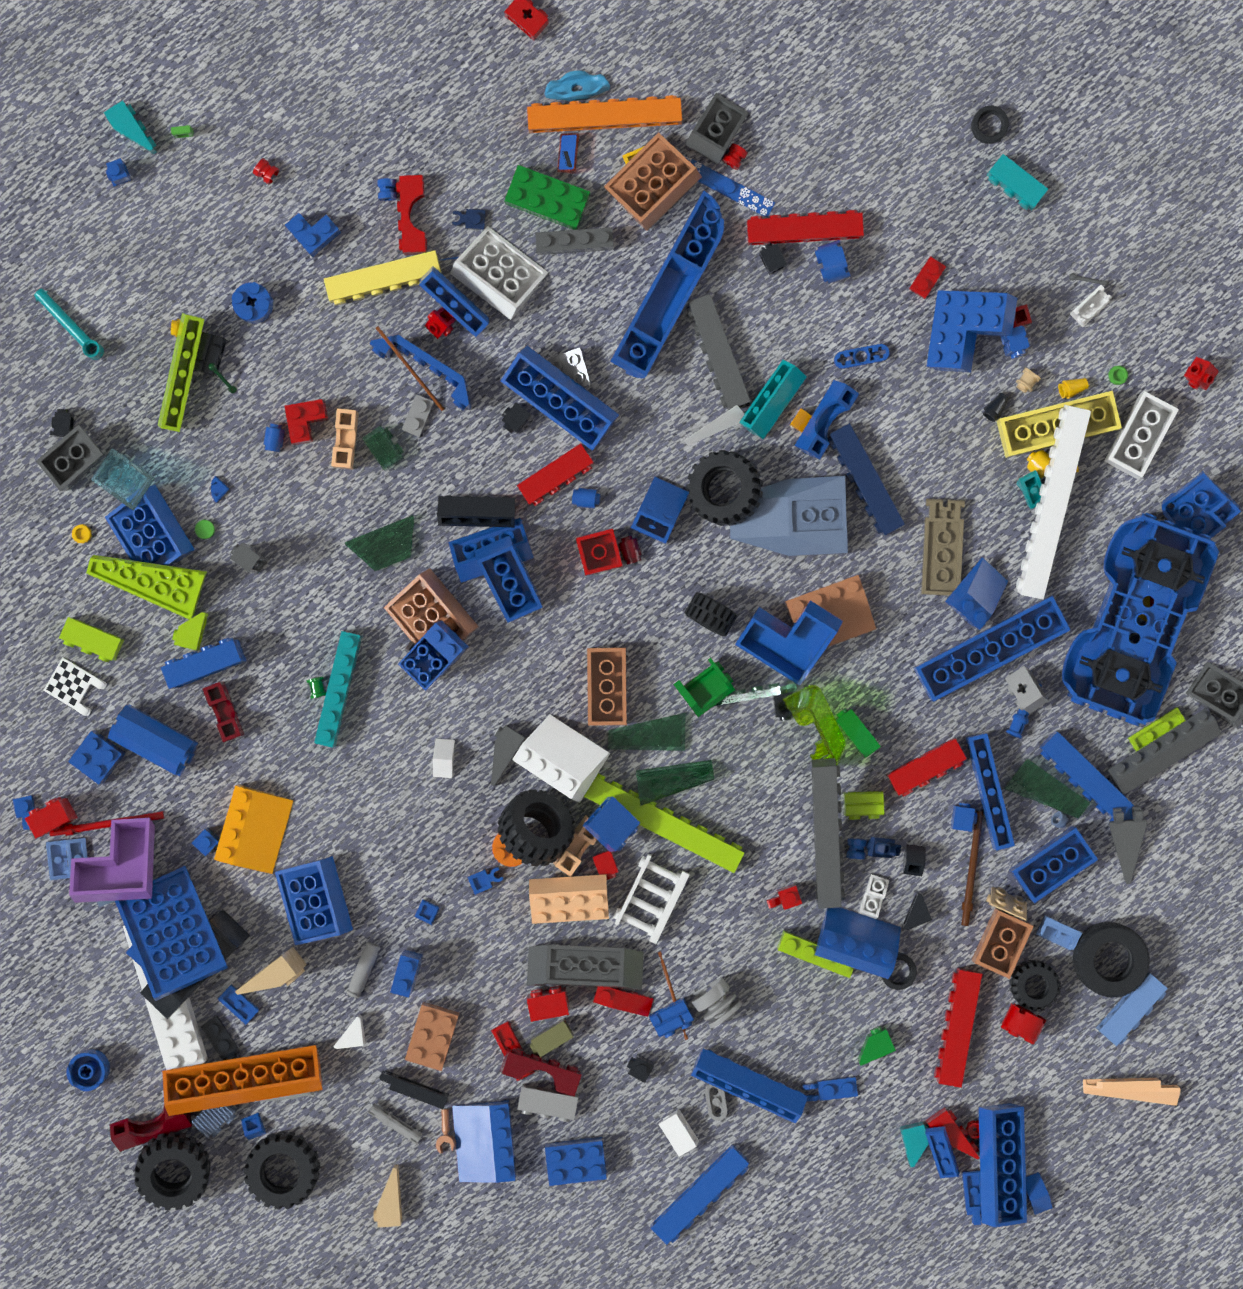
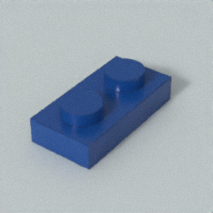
(238, 1004)

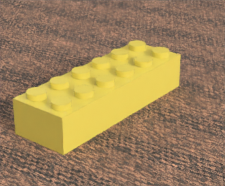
(1036, 428)

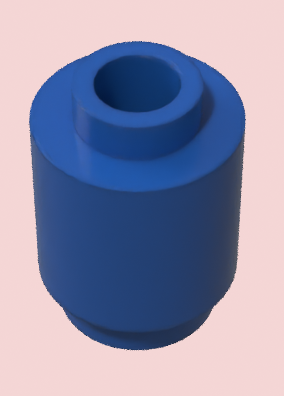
(274, 438)
(586, 498)

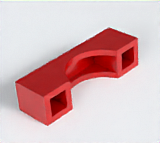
(411, 190)

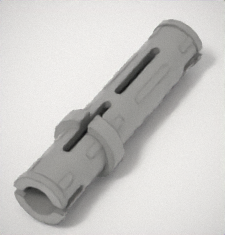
(387, 1118)

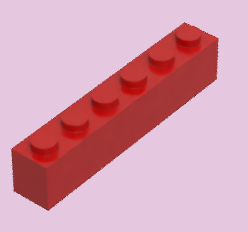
(805, 228)
(959, 1027)

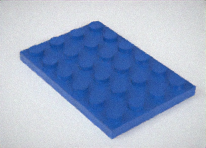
(172, 935)

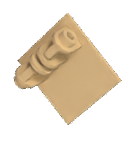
(1011, 904)

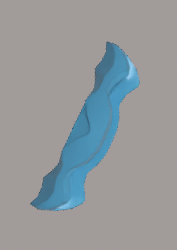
(562, 88)

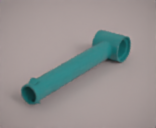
(76, 332)

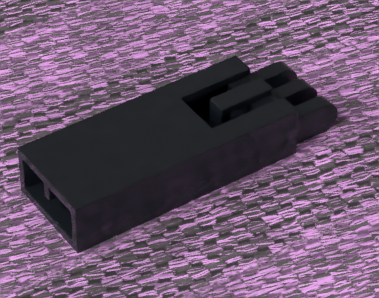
(414, 1089)

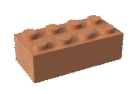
(606, 686)

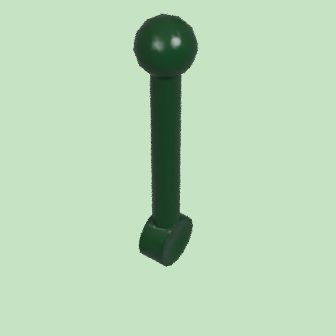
(232, 389)

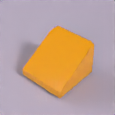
(801, 420)

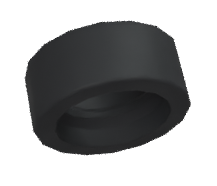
(990, 110)
(909, 980)

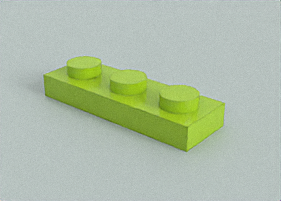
(1156, 729)

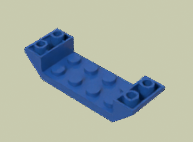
(460, 394)

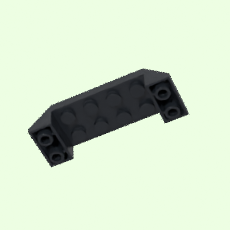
(229, 937)

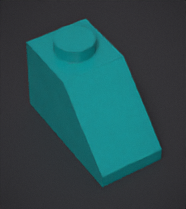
(914, 1141)

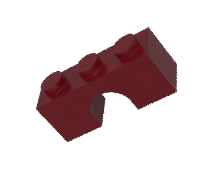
(227, 719)

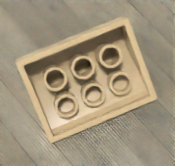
(281, 971)

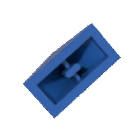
(1037, 1194)

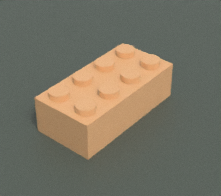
(568, 899)

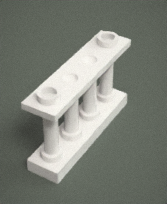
(661, 913)

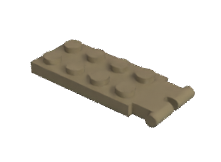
(942, 547)

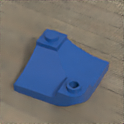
(1200, 506)

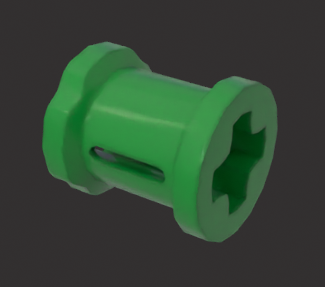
(316, 687)

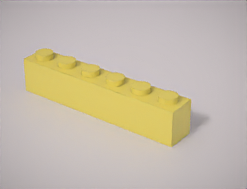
(379, 278)

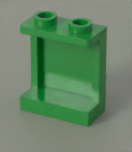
(706, 688)

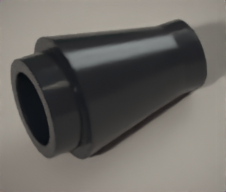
(995, 408)

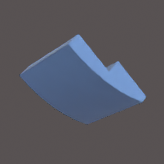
(57, 856)

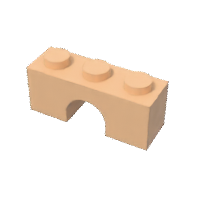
(346, 434)
(572, 856)

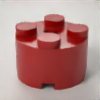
(1023, 1023)

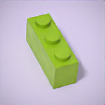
(91, 639)

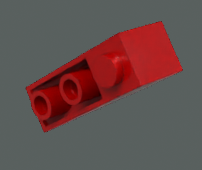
(956, 1134)

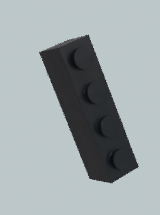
(476, 511)

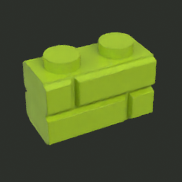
(863, 804)

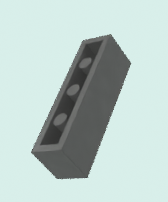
(574, 241)

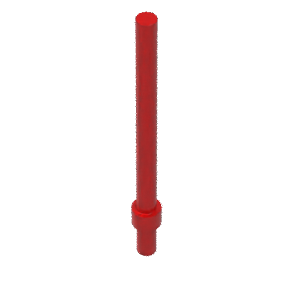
(70, 829)

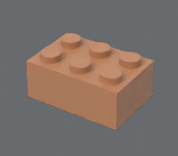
(1002, 943)
(432, 1036)

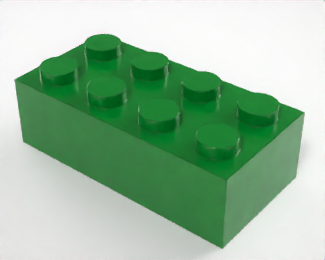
(547, 197)

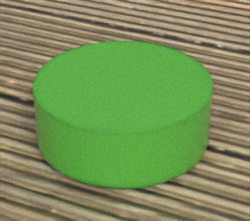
(1118, 375)
(204, 529)

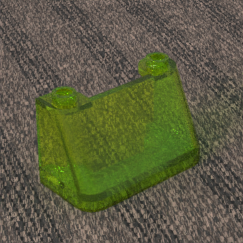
(811, 706)

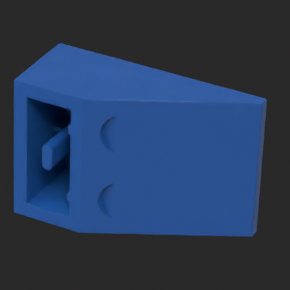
(659, 510)
(433, 655)

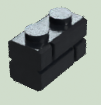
(209, 351)

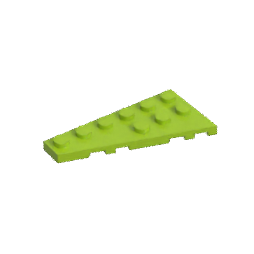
(162, 585)

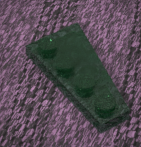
(669, 780)
(1039, 785)

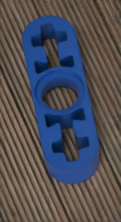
(865, 349)

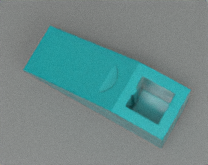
(123, 122)

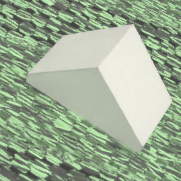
(443, 758)
(353, 1036)

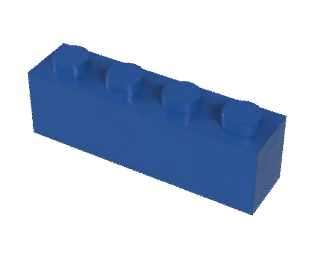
(454, 301)

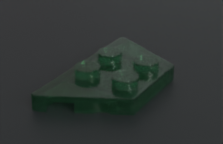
(385, 545)

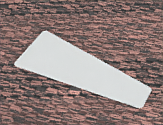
(721, 423)

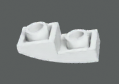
(873, 896)

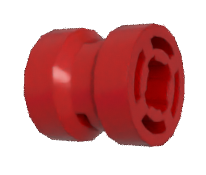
(735, 155)
(265, 171)

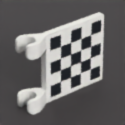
(71, 684)

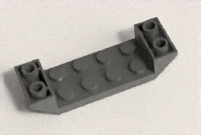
(585, 966)

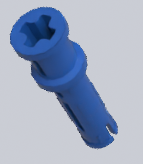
(1018, 723)

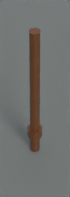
(967, 905)

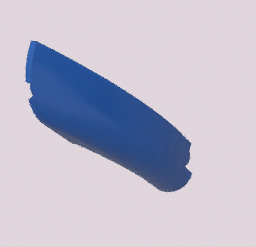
(671, 288)

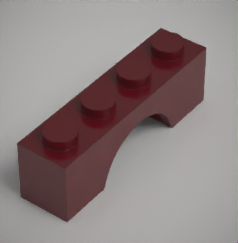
(518, 1063)
(132, 1133)

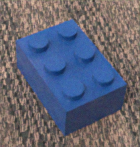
(575, 1161)

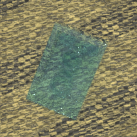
(123, 478)

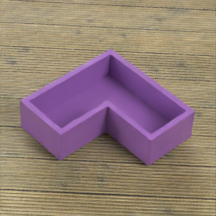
(123, 874)

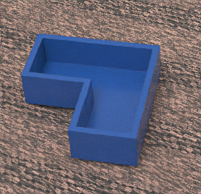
(959, 320)
(786, 648)

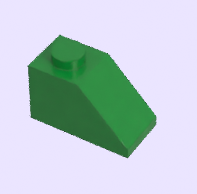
(876, 1045)

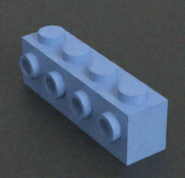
(1130, 1009)

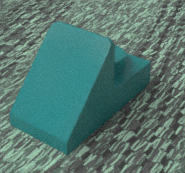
(1030, 486)

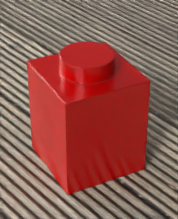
(606, 864)

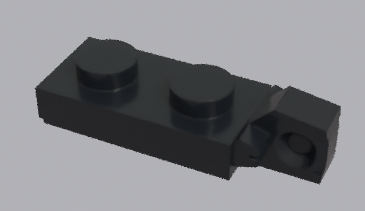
(220, 1039)

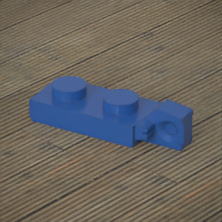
(972, 1194)

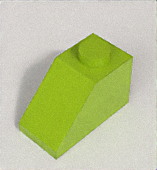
(191, 632)

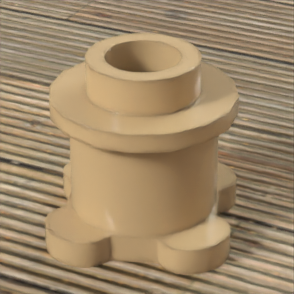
(1027, 381)

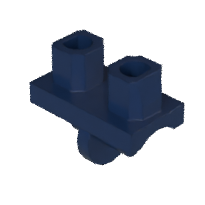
(883, 847)

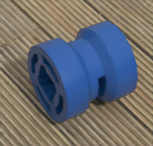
(387, 189)
(854, 844)

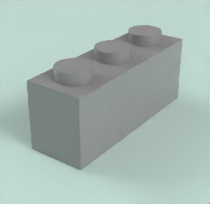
(547, 1103)

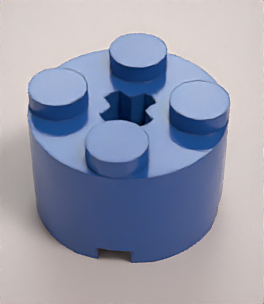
(833, 262)
(263, 302)
(85, 1079)

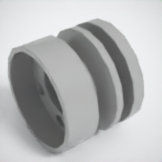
(717, 1003)

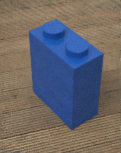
(406, 973)

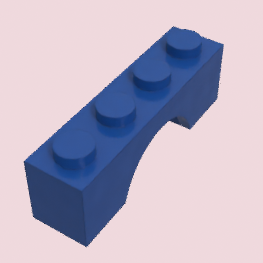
(836, 400)

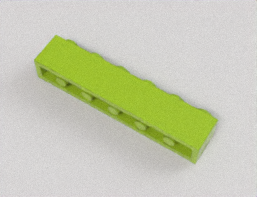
(180, 372)

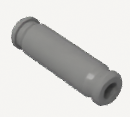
(363, 970)

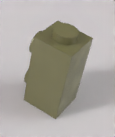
(551, 1038)

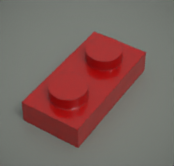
(927, 277)

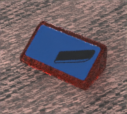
(568, 153)

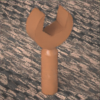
(445, 1129)

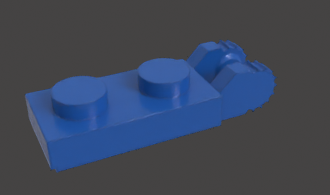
(833, 1089)

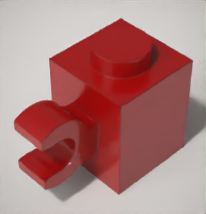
(787, 897)

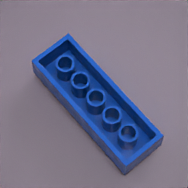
(559, 397)
(1002, 1165)

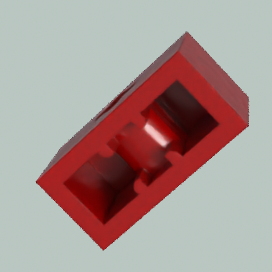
(531, 27)

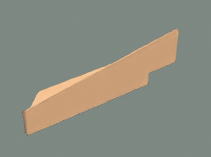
(1133, 1089)

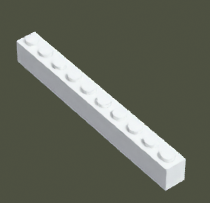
(1053, 501)

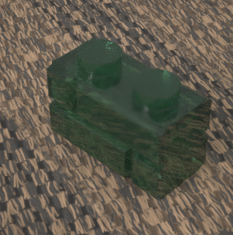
(383, 448)

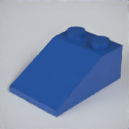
(978, 594)

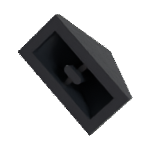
(917, 914)

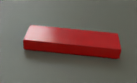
(507, 1039)

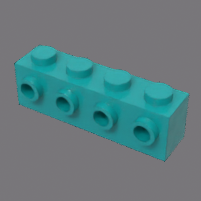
(773, 401)

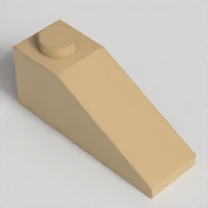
(389, 1207)

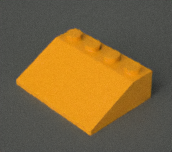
(253, 829)

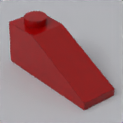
(623, 1000)

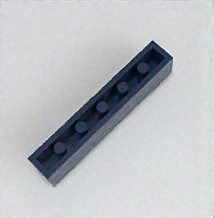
(867, 481)

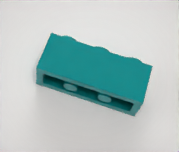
(1016, 182)

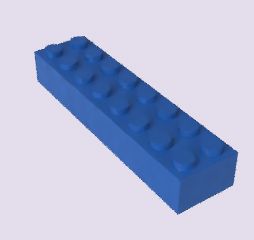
(991, 648)

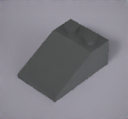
(716, 128)
(70, 458)
(1219, 694)

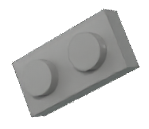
(417, 415)

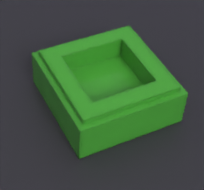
(182, 131)

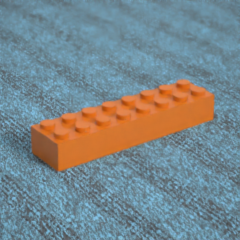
(242, 1080)

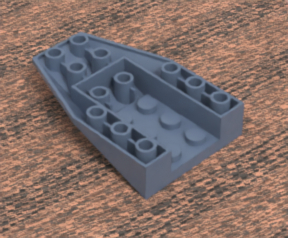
(798, 518)

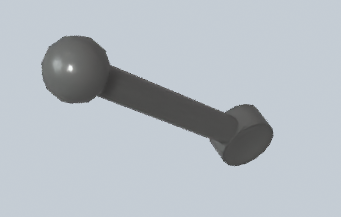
(1072, 276)

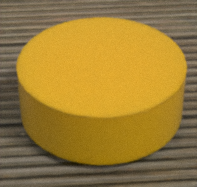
(81, 534)

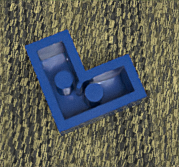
(313, 237)

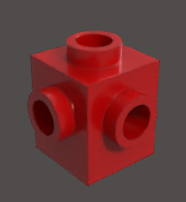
(440, 322)
(1200, 374)

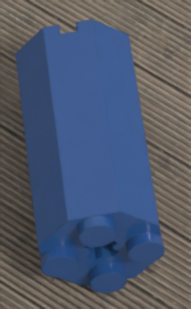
(153, 740)

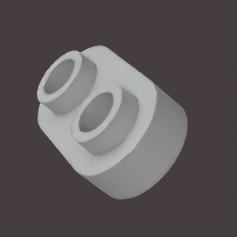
(715, 1100)

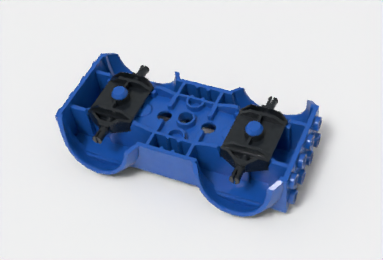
(1140, 562)

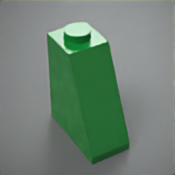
(857, 732)

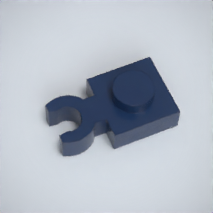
(473, 219)

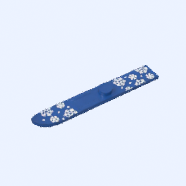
(733, 189)

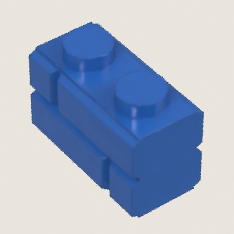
(1015, 344)
(672, 1017)

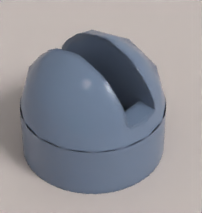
(1063, 820)

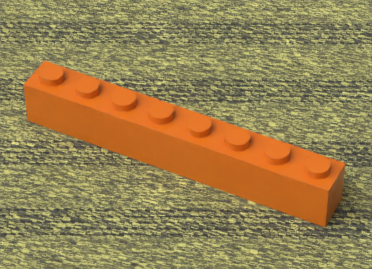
(604, 115)

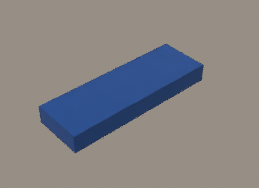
(942, 1152)

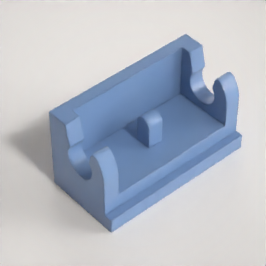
(1058, 933)

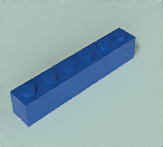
(1085, 775)
(990, 791)
(749, 1085)
(700, 1194)

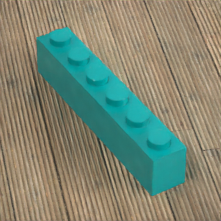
(338, 689)

